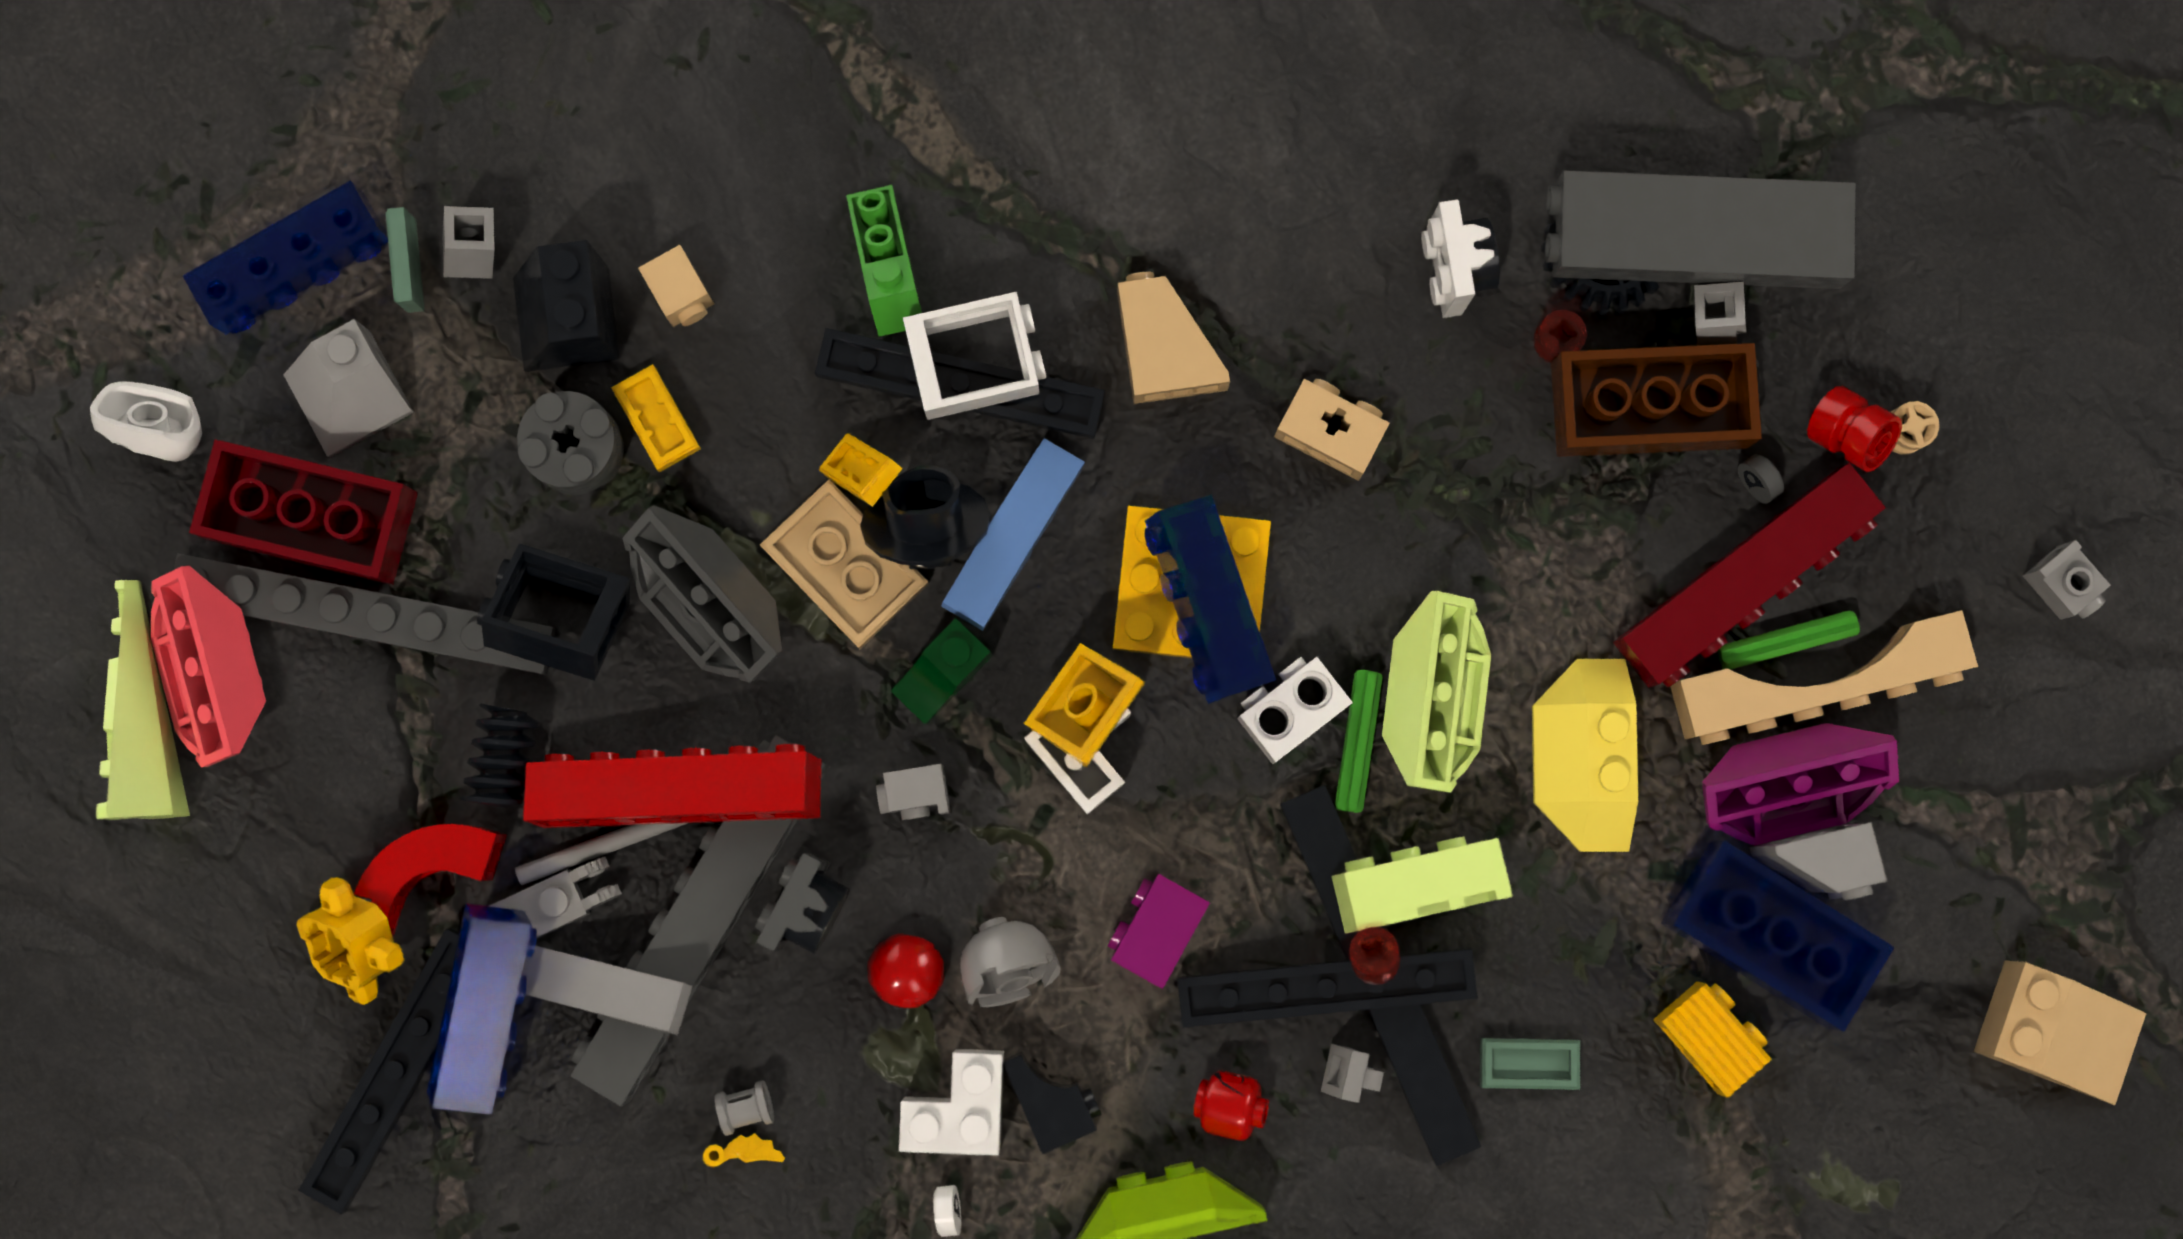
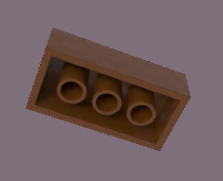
(1656, 399)

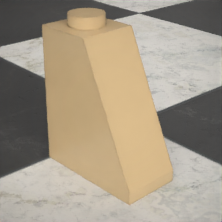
(1164, 343)

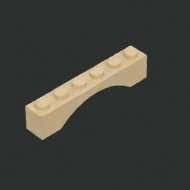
(1917, 652)

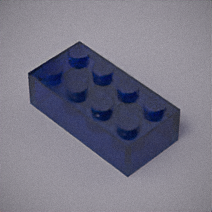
(1777, 935)

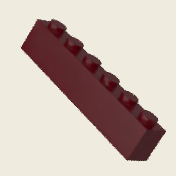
(1750, 575)

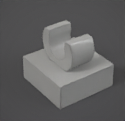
(1348, 1074)

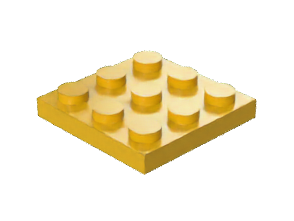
(1144, 614)

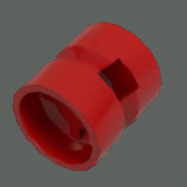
(1851, 426)

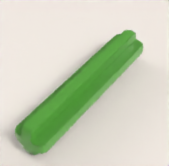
(1788, 640)
(1358, 741)

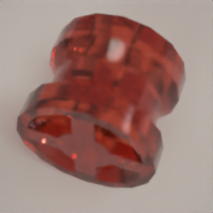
(1551, 345)
(1372, 965)

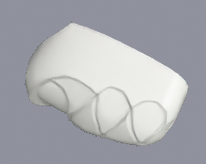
(147, 420)

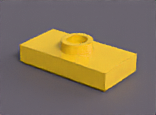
(656, 418)
(860, 469)

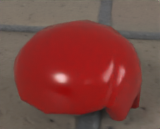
(905, 970)

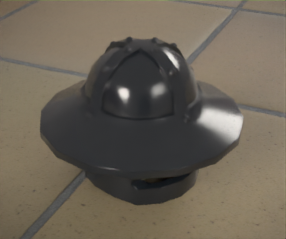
(925, 519)

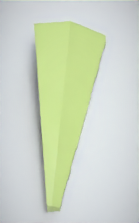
(140, 739)

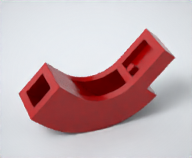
(426, 851)

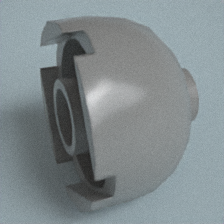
(1005, 961)

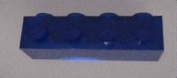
(287, 259)
(1208, 599)
(480, 1009)

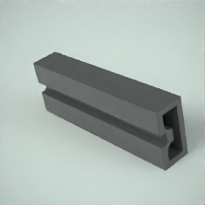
(1702, 229)

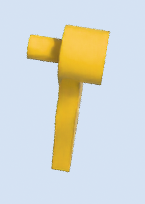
(745, 1148)

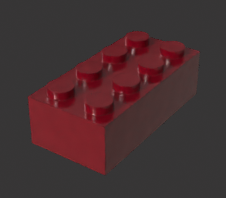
(303, 511)

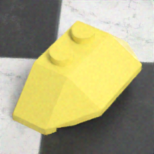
(1588, 755)

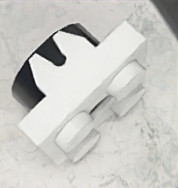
(1462, 257)

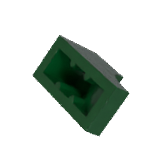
(941, 671)

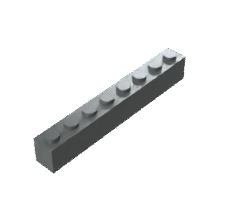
(685, 942)

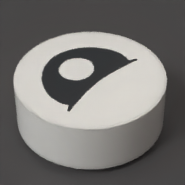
(947, 1211)

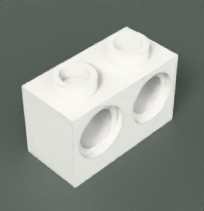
(1300, 718)

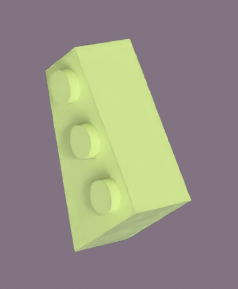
(1420, 883)

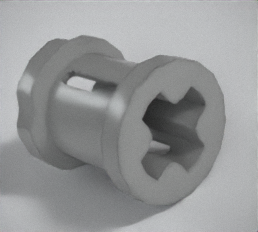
(744, 1108)

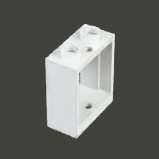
(964, 315)

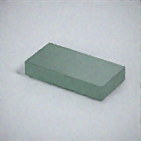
(404, 259)
(1530, 1063)

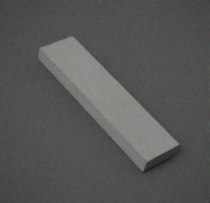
(606, 989)

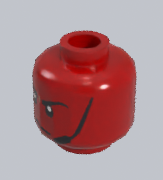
(1230, 1105)

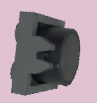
(804, 908)

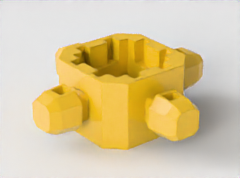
(349, 941)

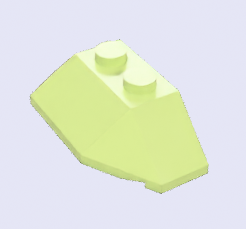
(1437, 692)

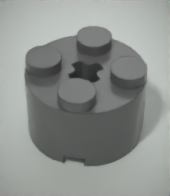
(562, 417)

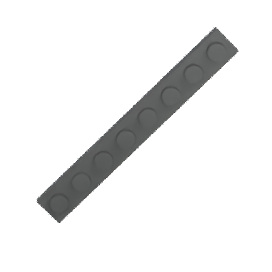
(359, 613)

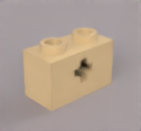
(1306, 427)

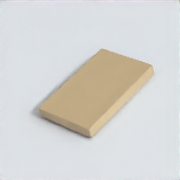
(835, 568)

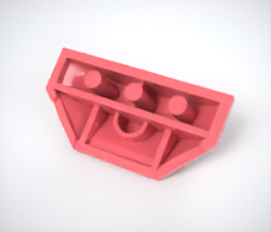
(205, 665)

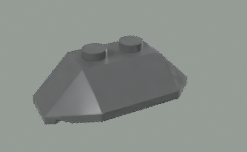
(703, 595)

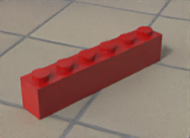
(673, 788)

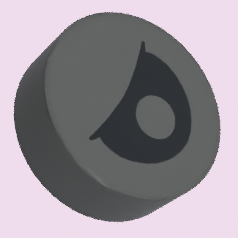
(1761, 478)

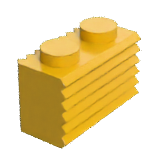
(1714, 1038)

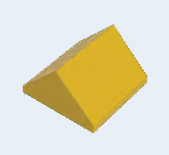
(1084, 704)

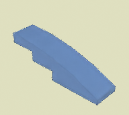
(1013, 534)

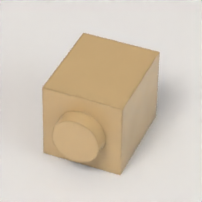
(677, 287)

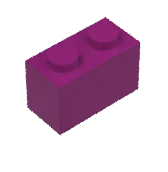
(1158, 930)

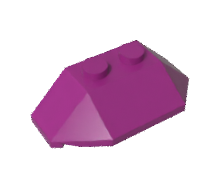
(1798, 782)

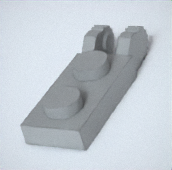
(559, 898)

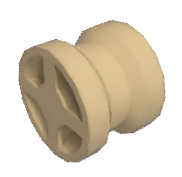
(1920, 423)

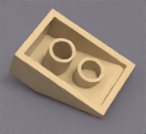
(2060, 1030)

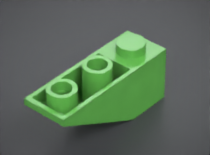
(884, 258)

